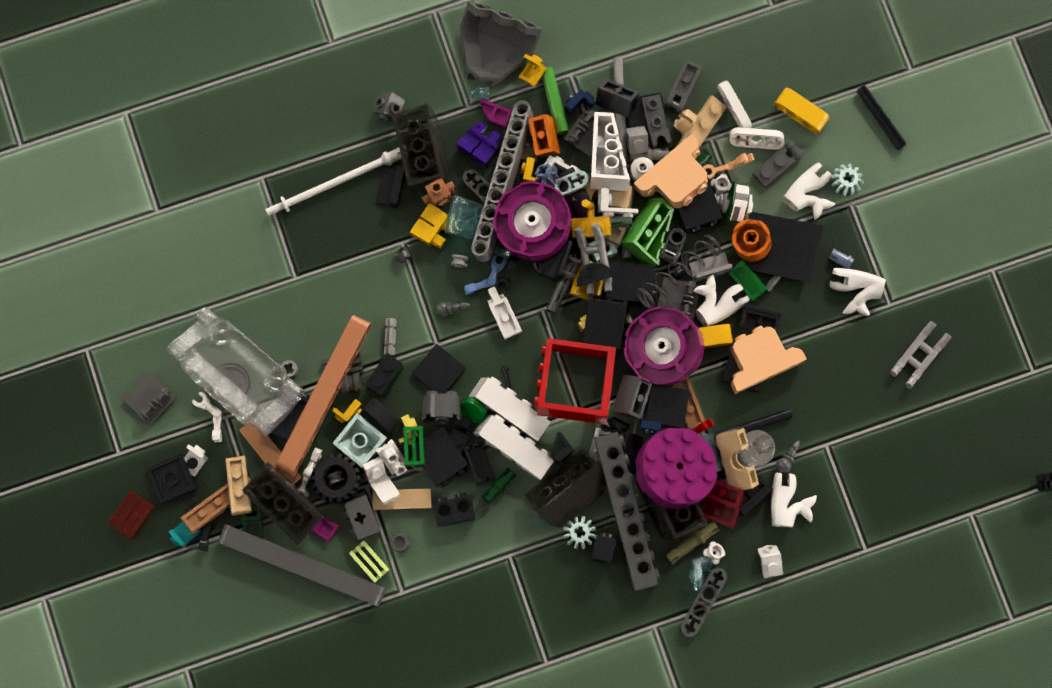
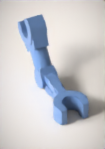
(496, 268)

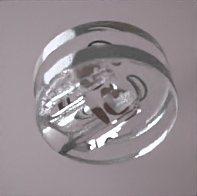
(760, 449)

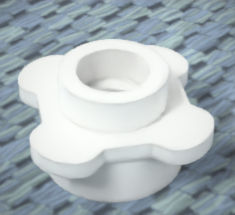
(721, 179)
(718, 549)

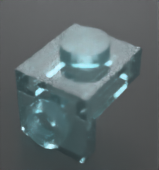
(698, 566)

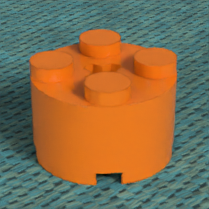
(756, 231)

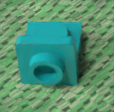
(182, 536)

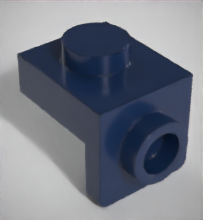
(574, 102)
(649, 427)

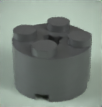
(441, 408)

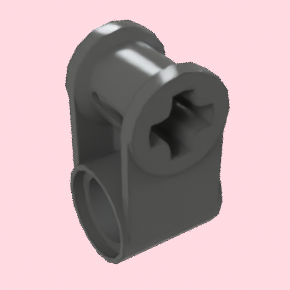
(672, 249)

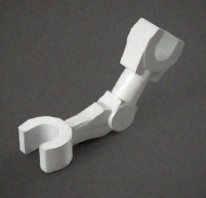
(217, 416)
(316, 455)

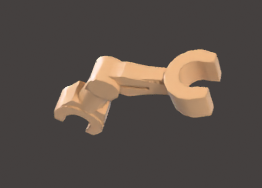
(740, 160)

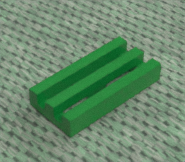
(421, 444)

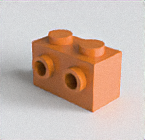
(544, 136)

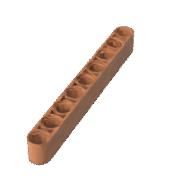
(323, 396)

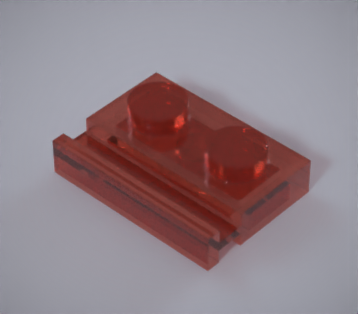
(131, 514)

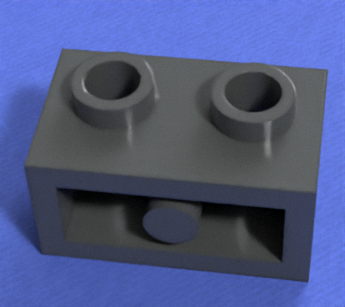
(632, 397)

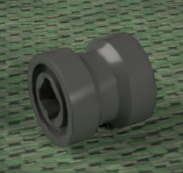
(351, 383)

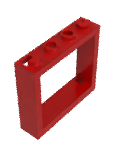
(571, 412)

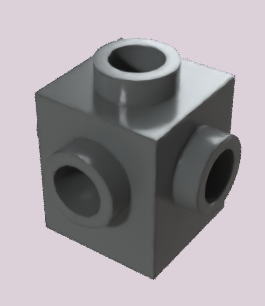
(387, 104)

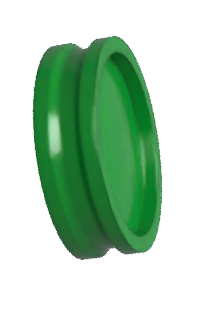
(473, 410)

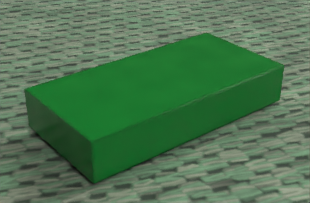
(749, 281)

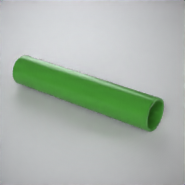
(554, 101)

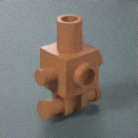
(439, 193)

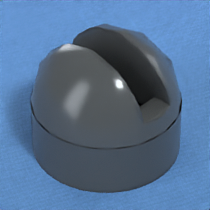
(401, 254)

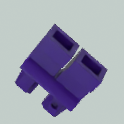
(479, 146)

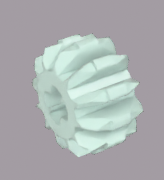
(846, 186)
(585, 529)

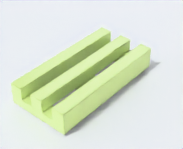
(358, 549)

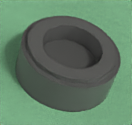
(399, 542)

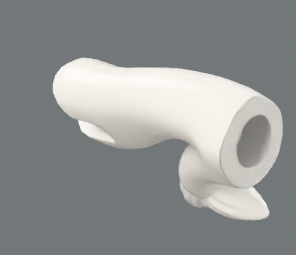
(807, 182)
(856, 279)
(708, 313)
(780, 498)

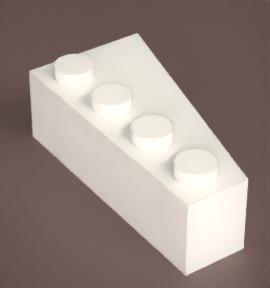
(608, 162)
(510, 407)
(514, 446)

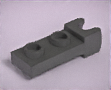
(655, 120)

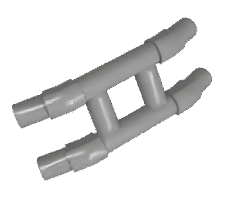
(599, 248)
(918, 343)

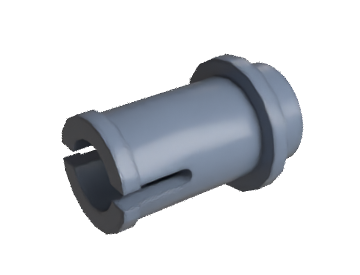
(841, 259)

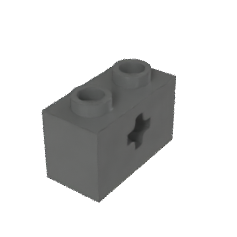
(361, 506)

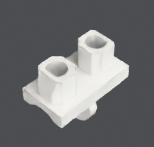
(392, 458)

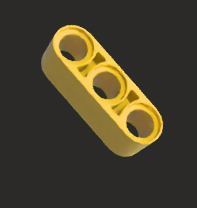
(802, 110)
(717, 335)

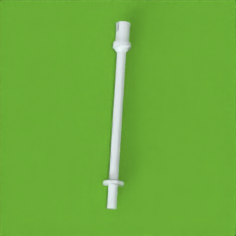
(386, 159)

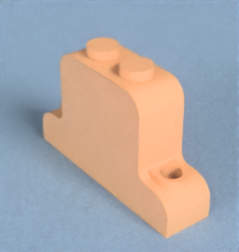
(676, 176)
(761, 358)

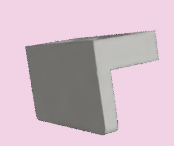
(713, 265)

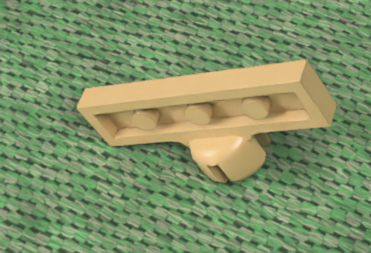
(702, 123)

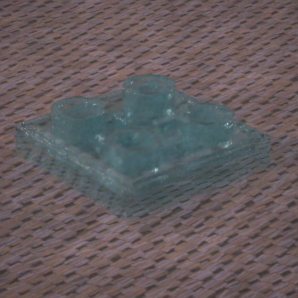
(463, 217)

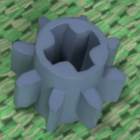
(547, 174)

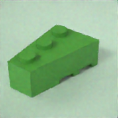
(648, 231)

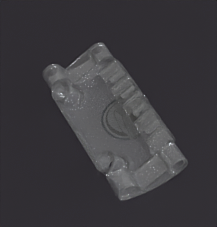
(235, 372)

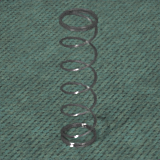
(707, 245)

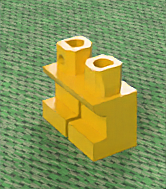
(429, 226)

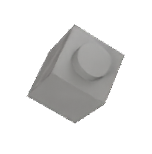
(637, 140)

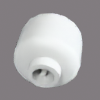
(640, 163)

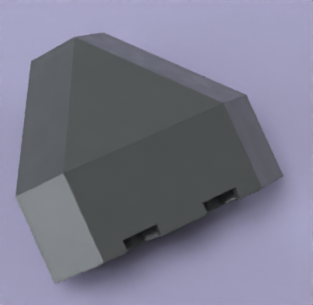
(495, 42)

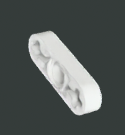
(734, 105)
(750, 132)

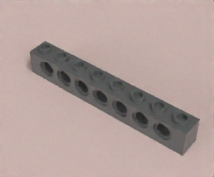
(639, 579)

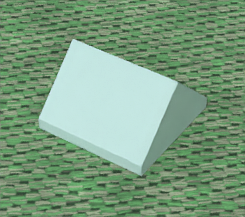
(360, 440)

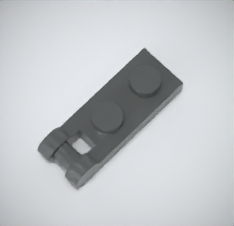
(683, 85)
(777, 164)

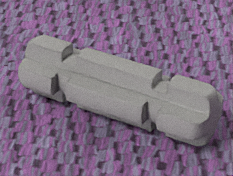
(390, 336)

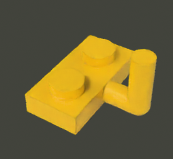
(586, 223)

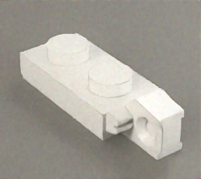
(503, 314)

